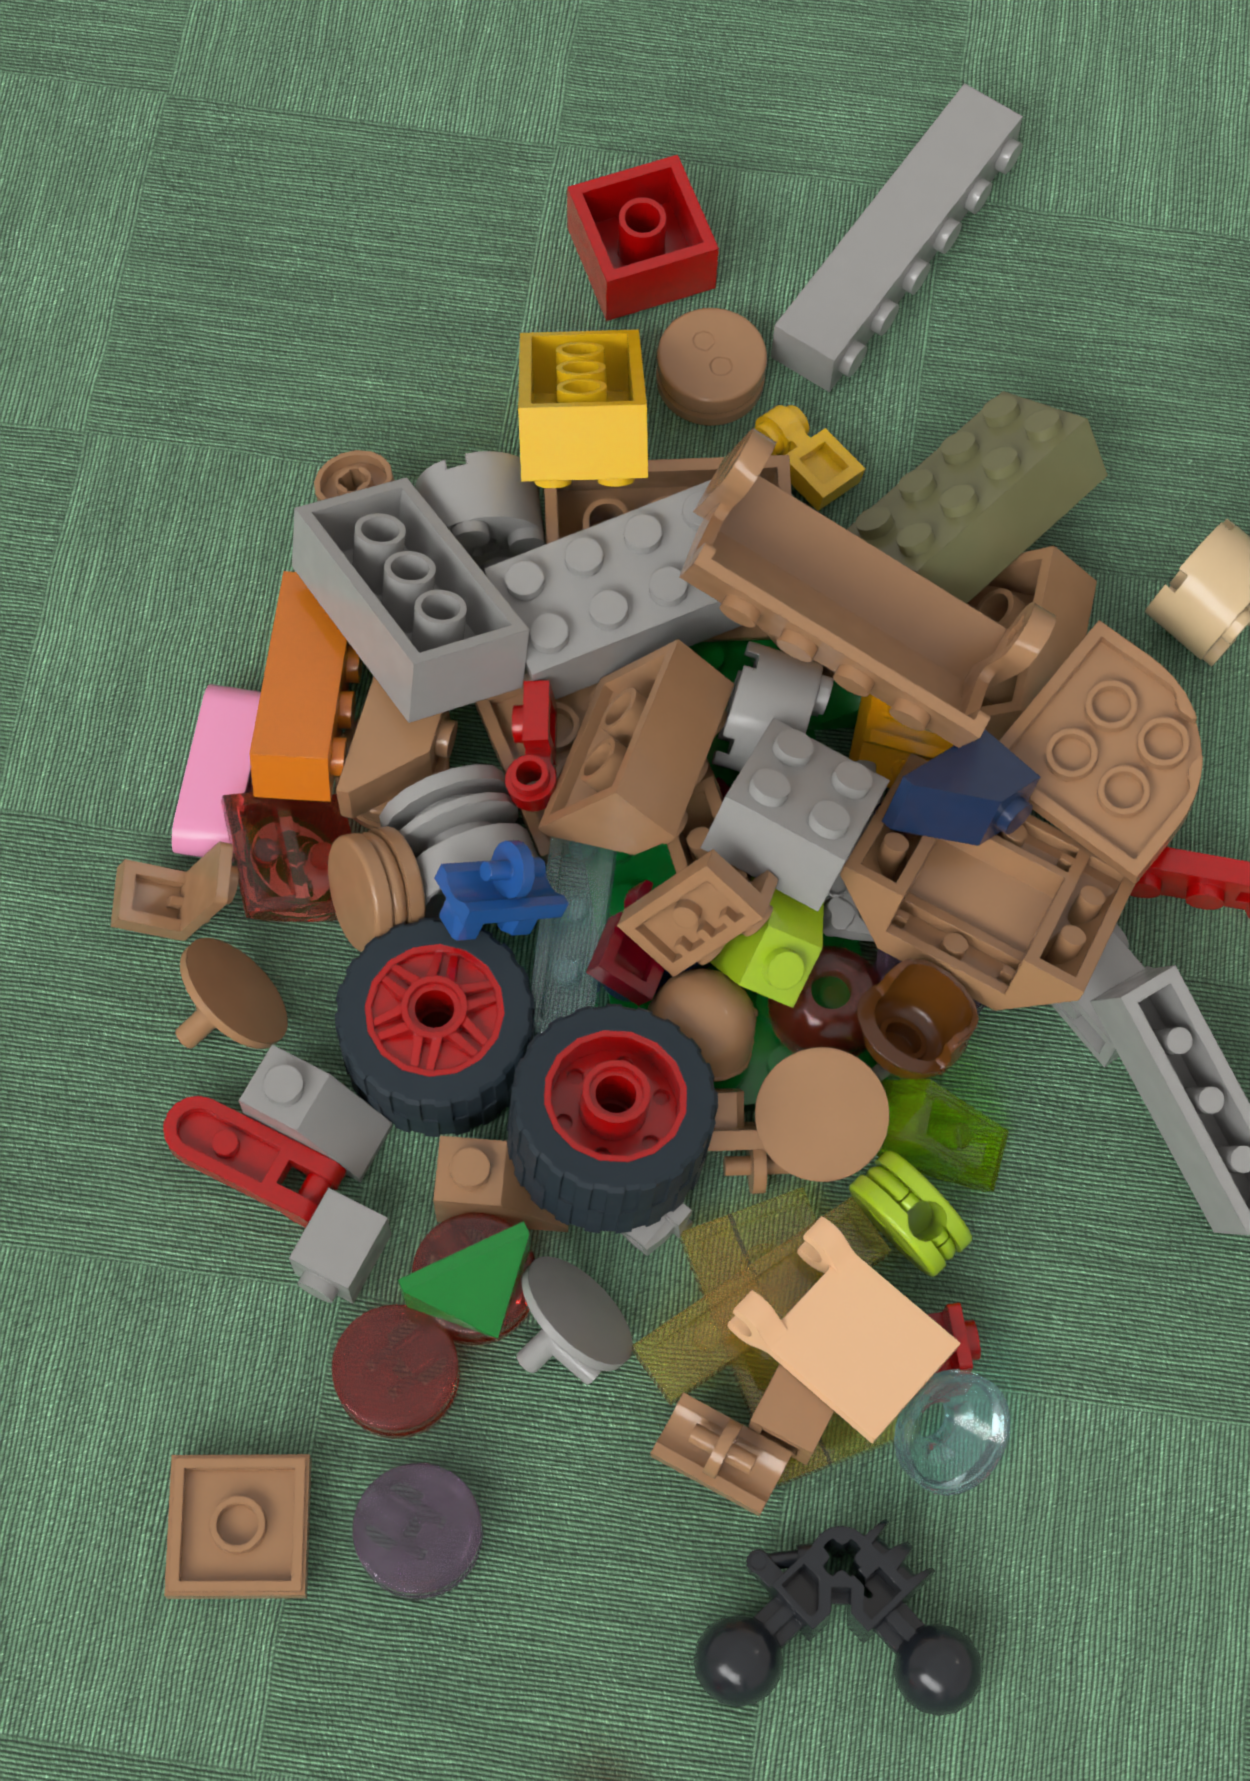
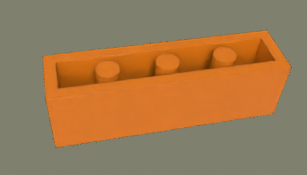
(303, 700)

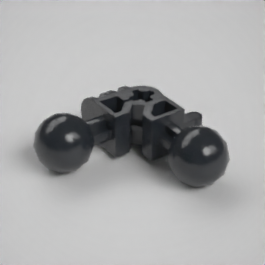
(742, 1655)

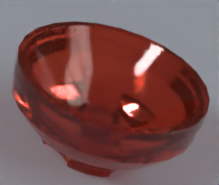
(814, 1026)

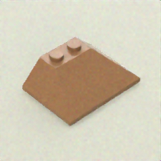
(1004, 917)

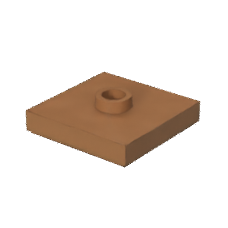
(238, 1527)

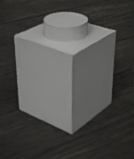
(339, 1248)

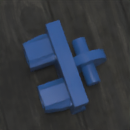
(502, 891)

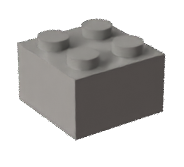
(795, 813)

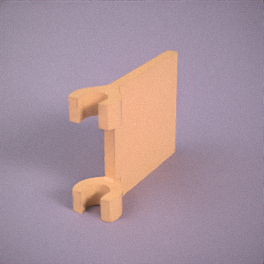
(849, 1335)

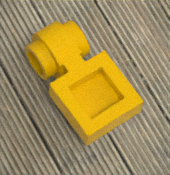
(818, 465)

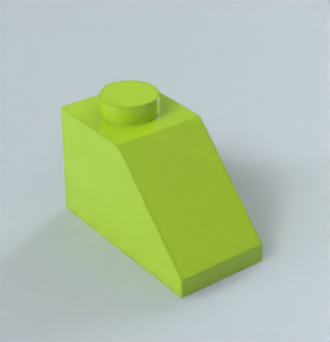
(779, 954)

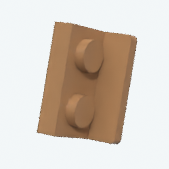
(698, 913)

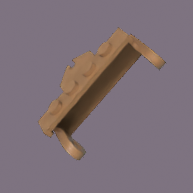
(850, 604)

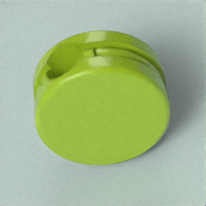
(910, 1213)

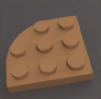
(1112, 751)

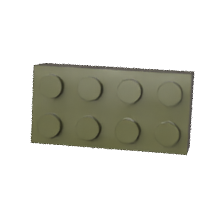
(985, 494)

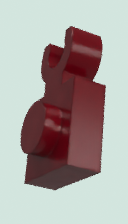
(622, 962)

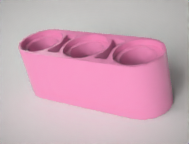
(215, 768)

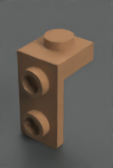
(170, 900)

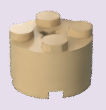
(1208, 595)

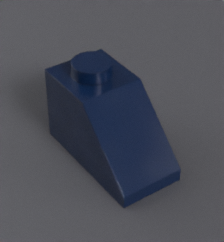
(965, 794)

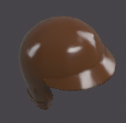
(917, 1020)

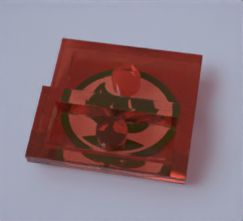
(284, 855)

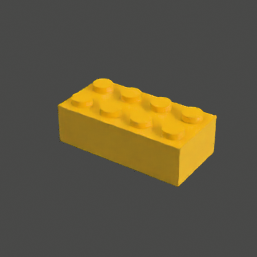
(582, 408)

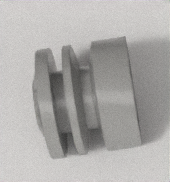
(454, 820)

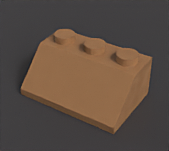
(1060, 588)
(640, 753)

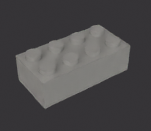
(610, 594)
(409, 599)

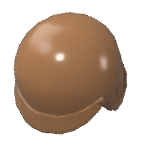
(713, 1014)

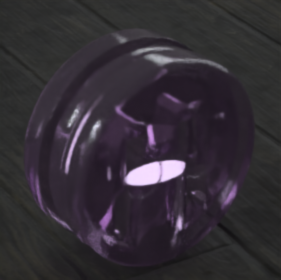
(417, 1531)

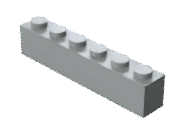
(897, 238)

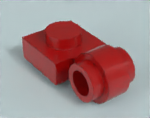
(536, 728)

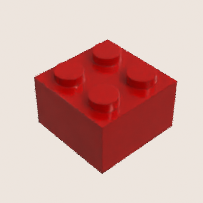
(642, 237)

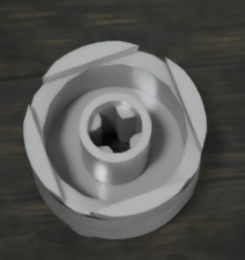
(486, 505)
(772, 688)

